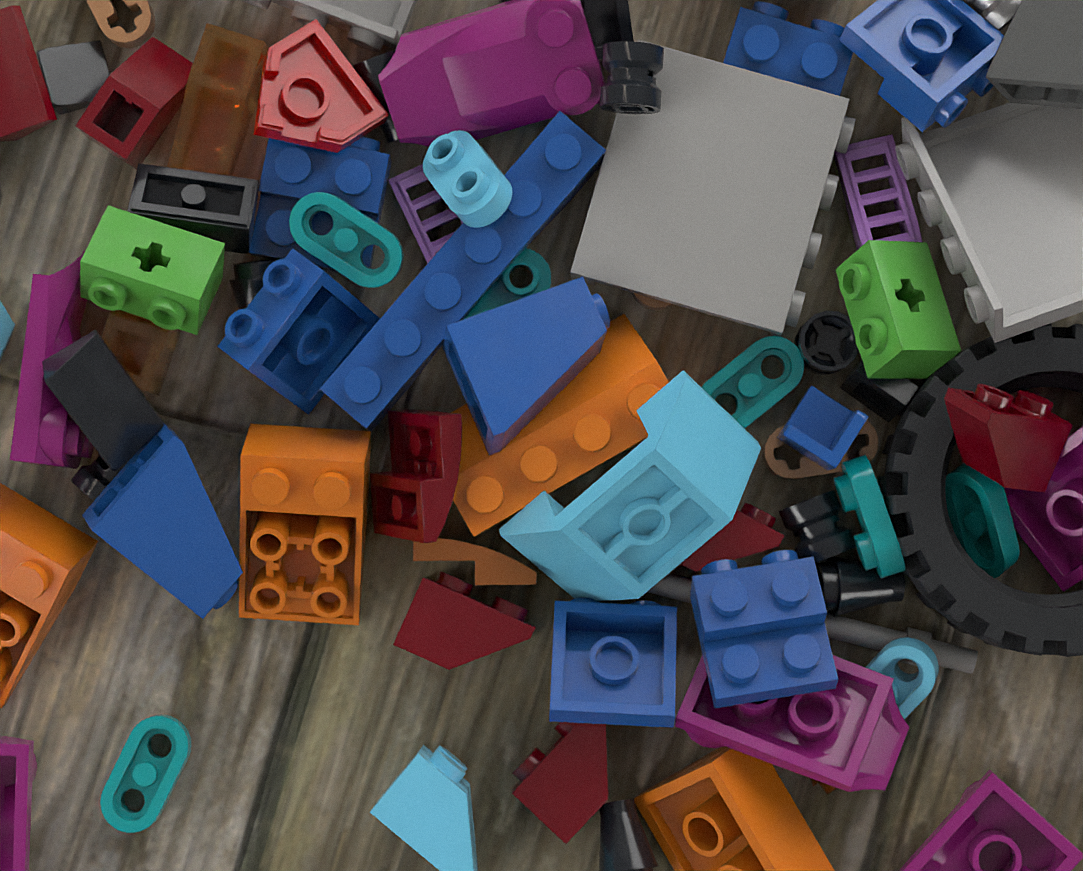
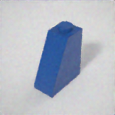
(524, 355)
(167, 526)

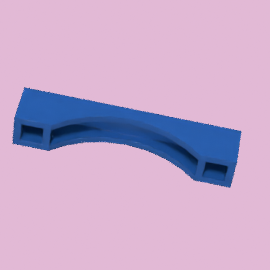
(462, 273)

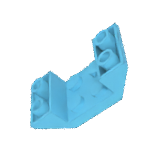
(648, 506)

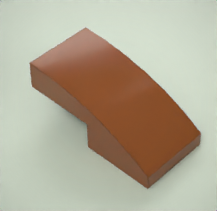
(490, 565)

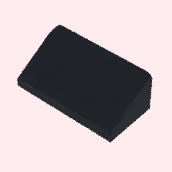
(198, 202)
(101, 398)

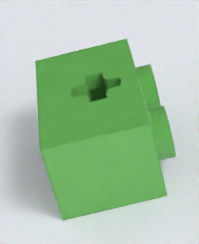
(151, 270)
(897, 310)

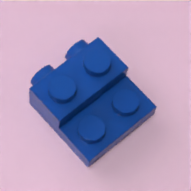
(788, 51)
(926, 54)
(293, 171)
(297, 329)
(762, 629)
(613, 663)

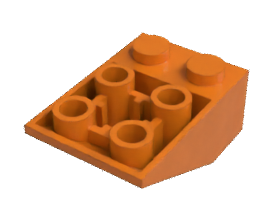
(303, 523)
(38, 574)

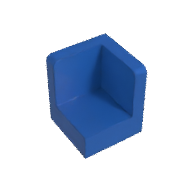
(822, 428)

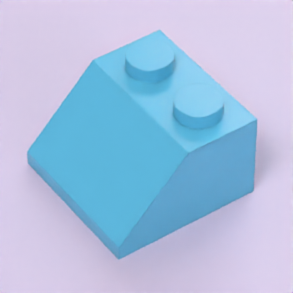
(432, 810)

